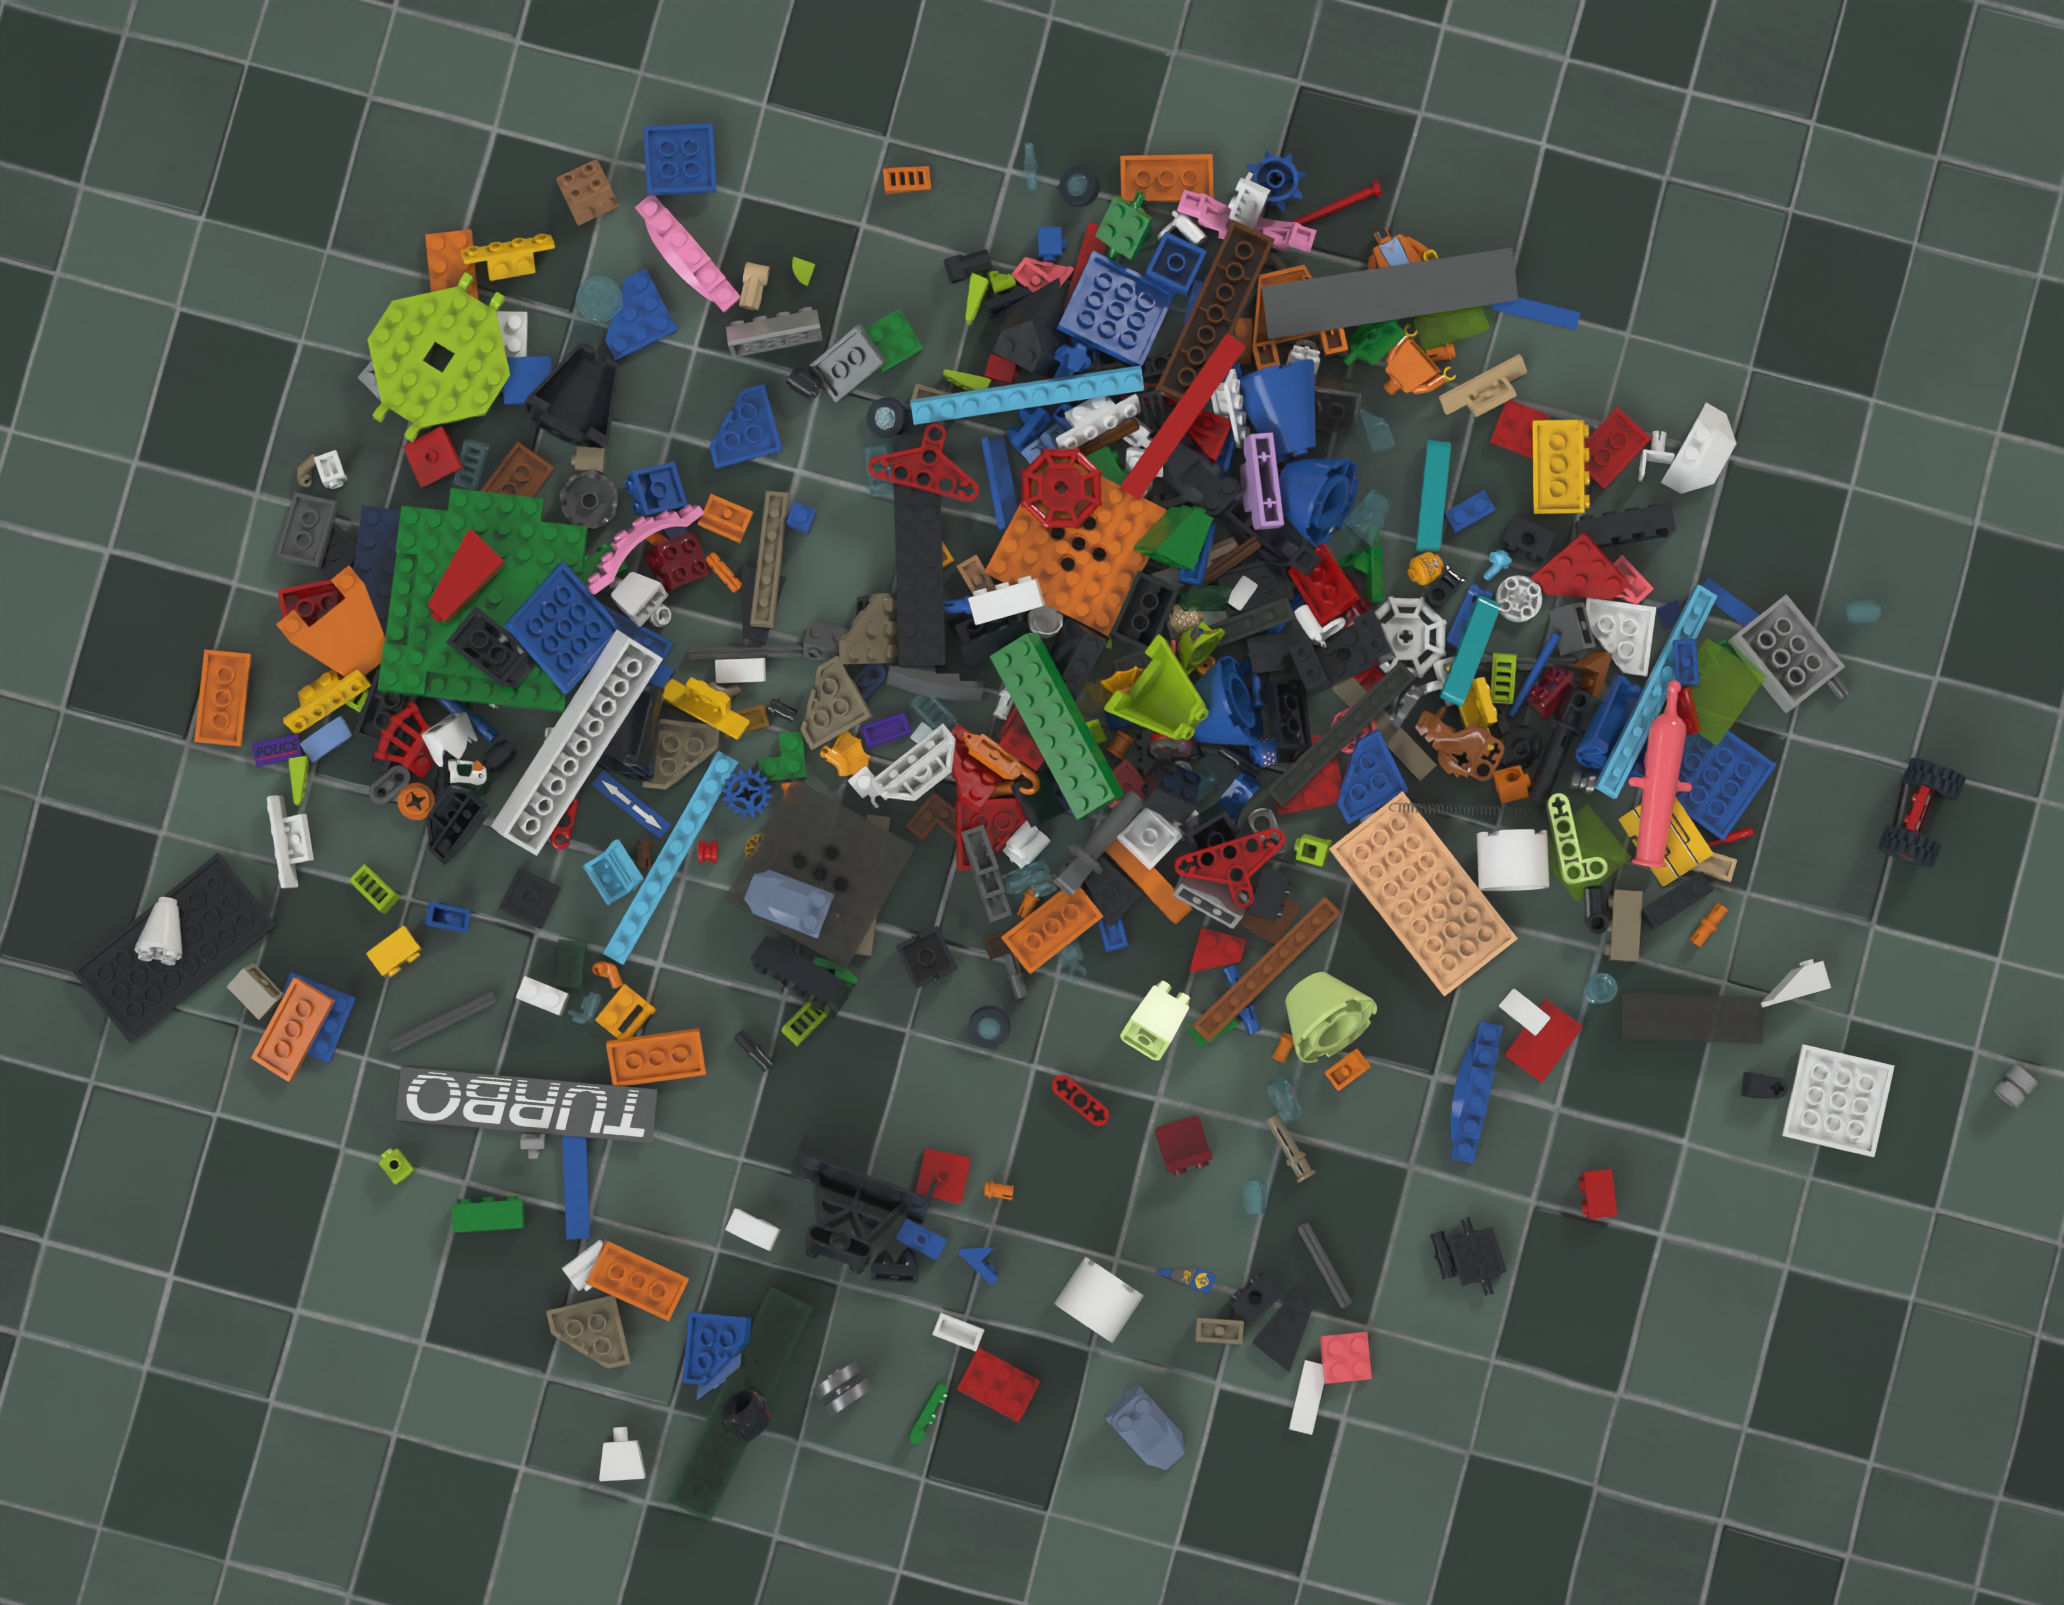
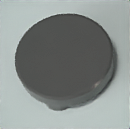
(1406, 706)

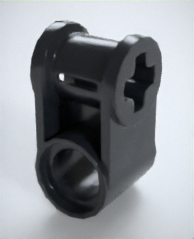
(1447, 584)
(1758, 1086)

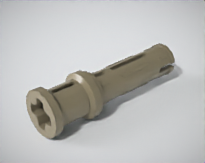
(1296, 1161)

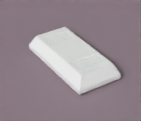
(958, 1332)

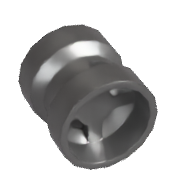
(1583, 781)

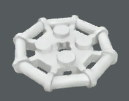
(1418, 629)

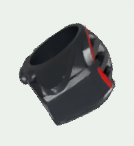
(746, 1414)

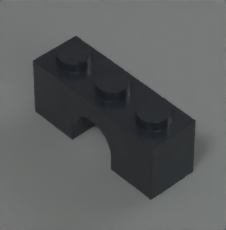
(1676, 900)

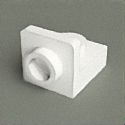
(331, 470)

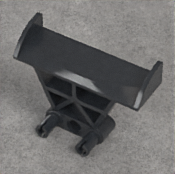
(859, 1187)

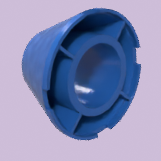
(1318, 495)
(1229, 705)

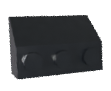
(1145, 610)
(985, 639)
(1077, 654)

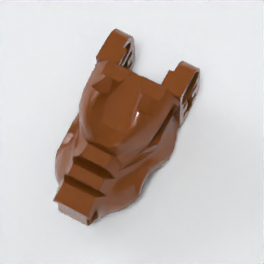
(1470, 741)

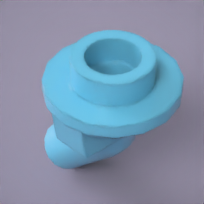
(1500, 560)

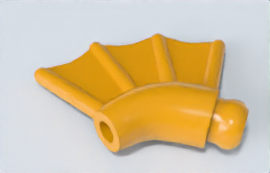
(1122, 680)
(846, 755)

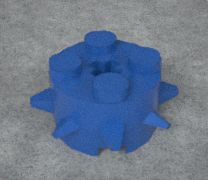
(1282, 170)

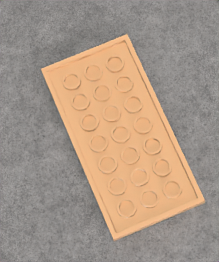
(1423, 894)

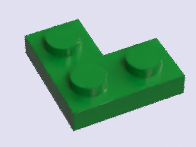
(791, 762)

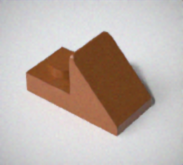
(1595, 669)

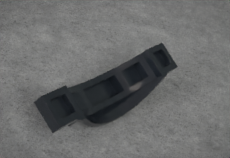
(1275, 543)

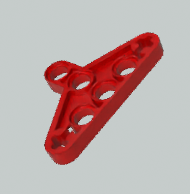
(938, 470)
(1220, 868)

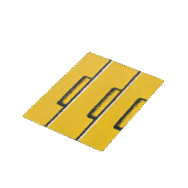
(1684, 844)

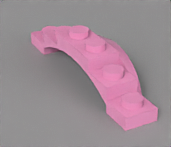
(1215, 216)
(685, 254)
(626, 541)

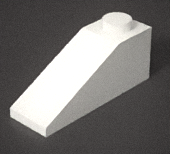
(1799, 982)

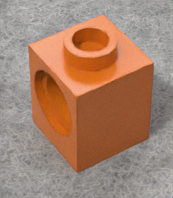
(1511, 784)

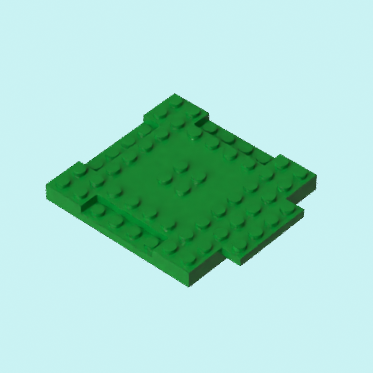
(415, 645)

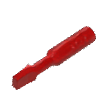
(1733, 836)

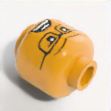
(1425, 568)

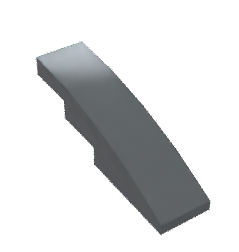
(926, 682)
(986, 873)

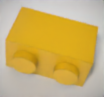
(394, 952)

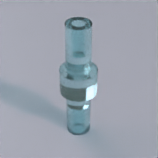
(1030, 166)

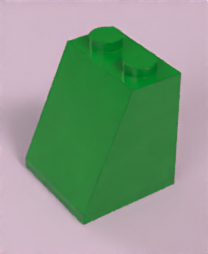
(1176, 537)

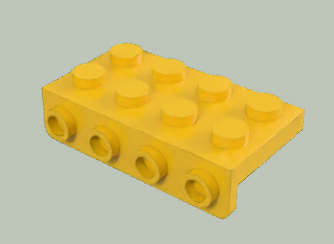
(1560, 466)

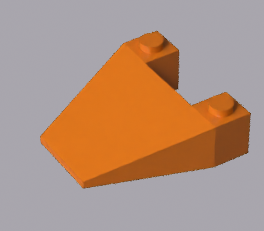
(1264, 349)
(344, 637)

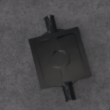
(1477, 1256)

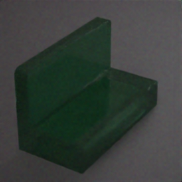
(1205, 598)

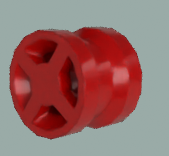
(707, 851)

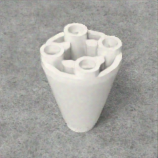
(161, 934)

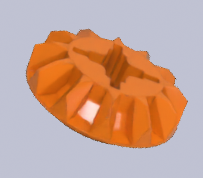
(405, 798)

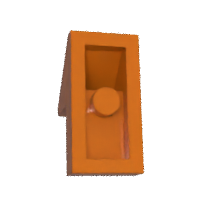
(1347, 1069)

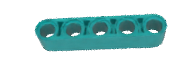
(1433, 496)
(1470, 650)

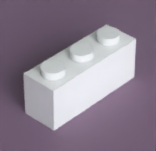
(1006, 600)

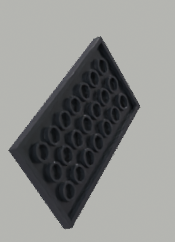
(216, 927)

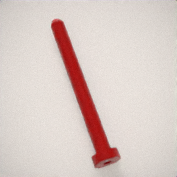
(1340, 204)

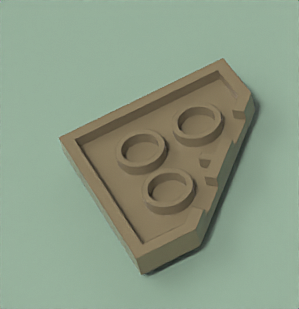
(872, 633)
(833, 705)
(680, 750)
(593, 1330)

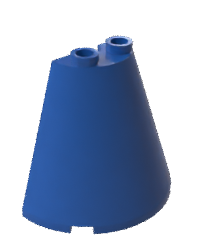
(1283, 403)
(1607, 726)

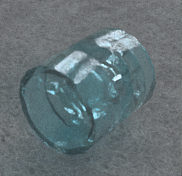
(1600, 988)

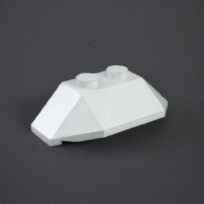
(1702, 452)
(918, 768)

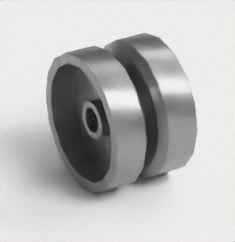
(842, 1388)

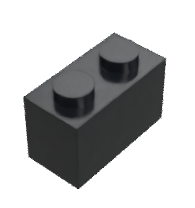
(1269, 895)

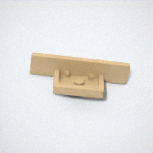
(1486, 389)

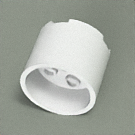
(1513, 860)
(1098, 1299)

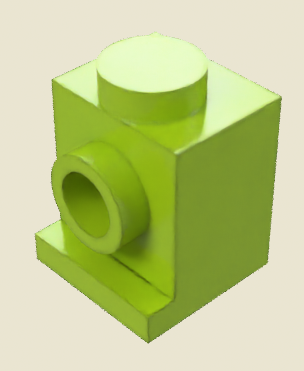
(1304, 854)
(404, 1169)

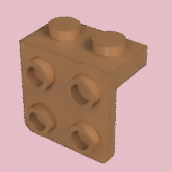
(587, 192)

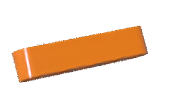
(1150, 882)

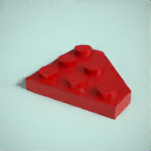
(1581, 572)
(973, 778)
(1318, 792)
(1000, 820)

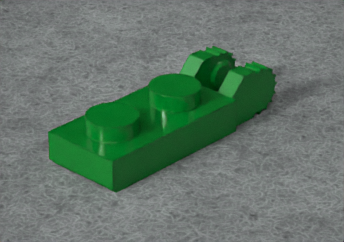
(927, 1413)

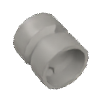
(2015, 1086)

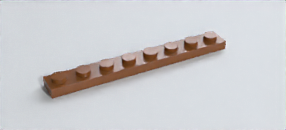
(1266, 969)

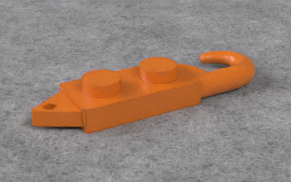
(1000, 760)

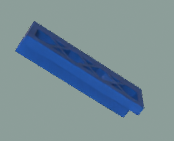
(1000, 481)

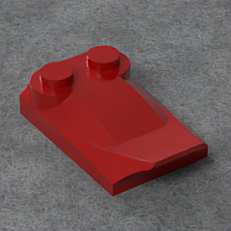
(310, 600)

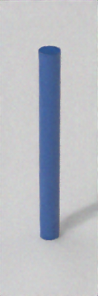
(1534, 674)

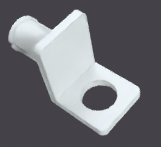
(1656, 453)

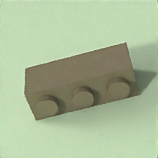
(1624, 926)

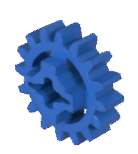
(749, 802)

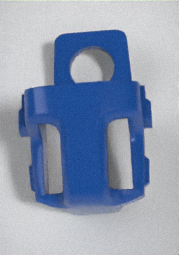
(1071, 360)

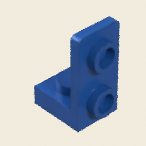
(1239, 793)

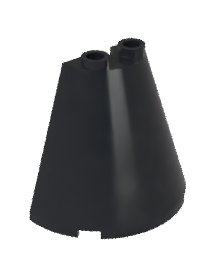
(577, 398)
(635, 743)

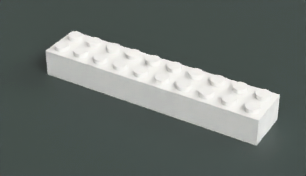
(576, 742)

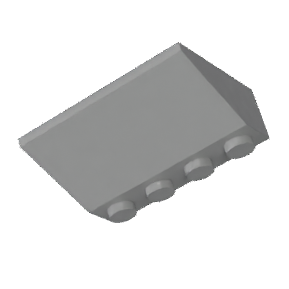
(774, 333)
(1786, 653)

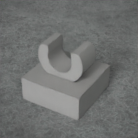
(533, 1143)

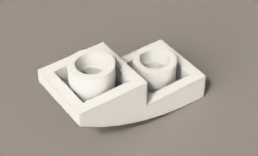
(740, 670)
(1524, 1012)
(752, 1229)

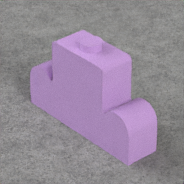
(1261, 482)

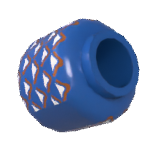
(1264, 752)

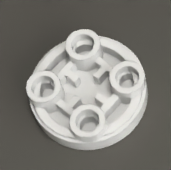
(1519, 598)

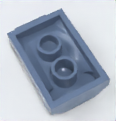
(789, 902)
(1146, 1429)

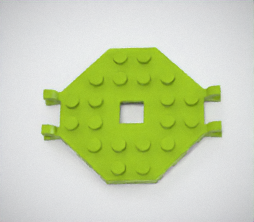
(418, 389)

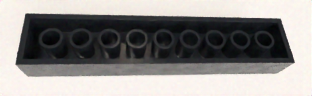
(918, 565)

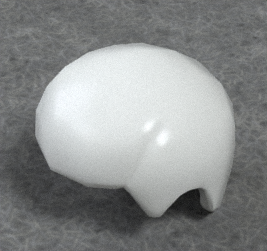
(1044, 621)

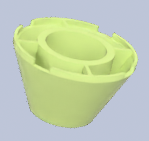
(1326, 1015)

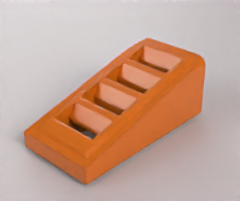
(888, 172)

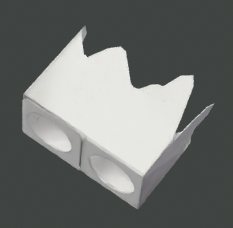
(450, 736)
(1273, 824)

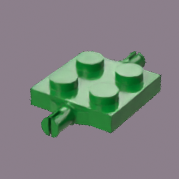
(1125, 226)
(1373, 341)

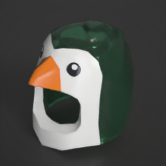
(469, 776)

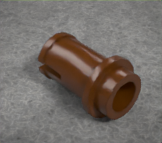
(644, 853)

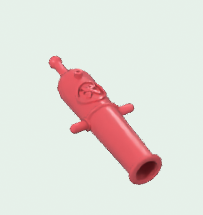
(1660, 782)

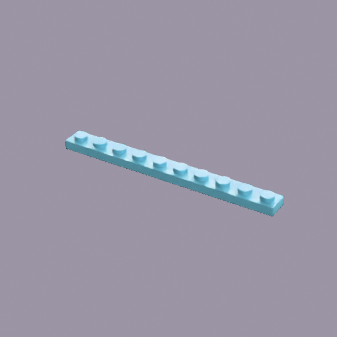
(1027, 395)
(1653, 695)
(670, 858)

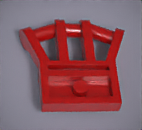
(415, 755)

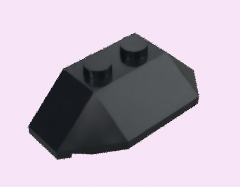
(454, 821)

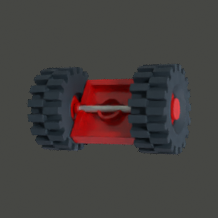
(1930, 781)

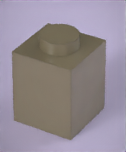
(589, 459)

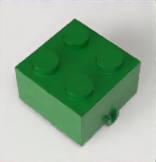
(894, 339)

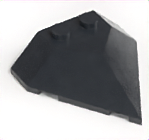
(1029, 331)

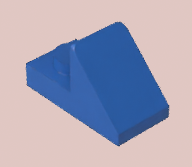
(447, 917)
(974, 1257)

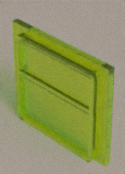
(1722, 691)

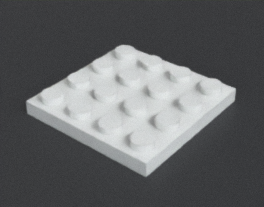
(1837, 1100)

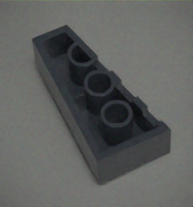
(1628, 526)
(800, 976)

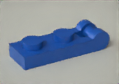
(1463, 615)

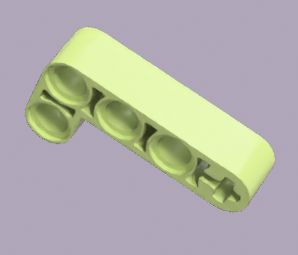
(1570, 838)

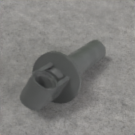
(1085, 857)

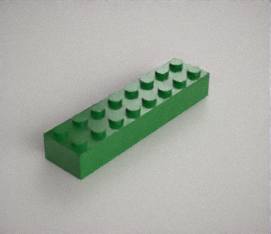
(1057, 725)

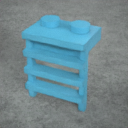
(613, 873)

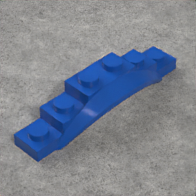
(1473, 1091)

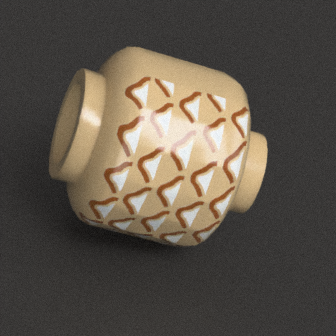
(1183, 619)

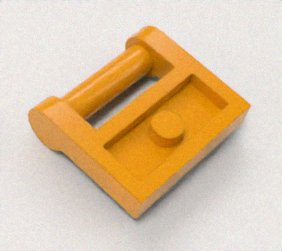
(620, 1009)

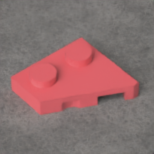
(1038, 274)
(1638, 587)

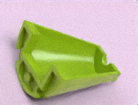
(1162, 696)

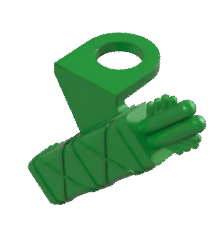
(1369, 563)

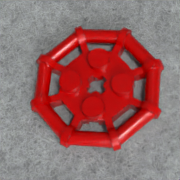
(1061, 502)

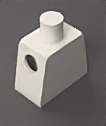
(637, 596)
(621, 1458)

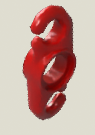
(571, 811)

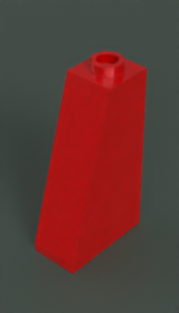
(465, 577)

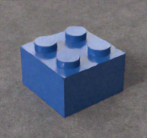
(1176, 264)

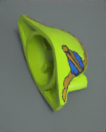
(1197, 644)

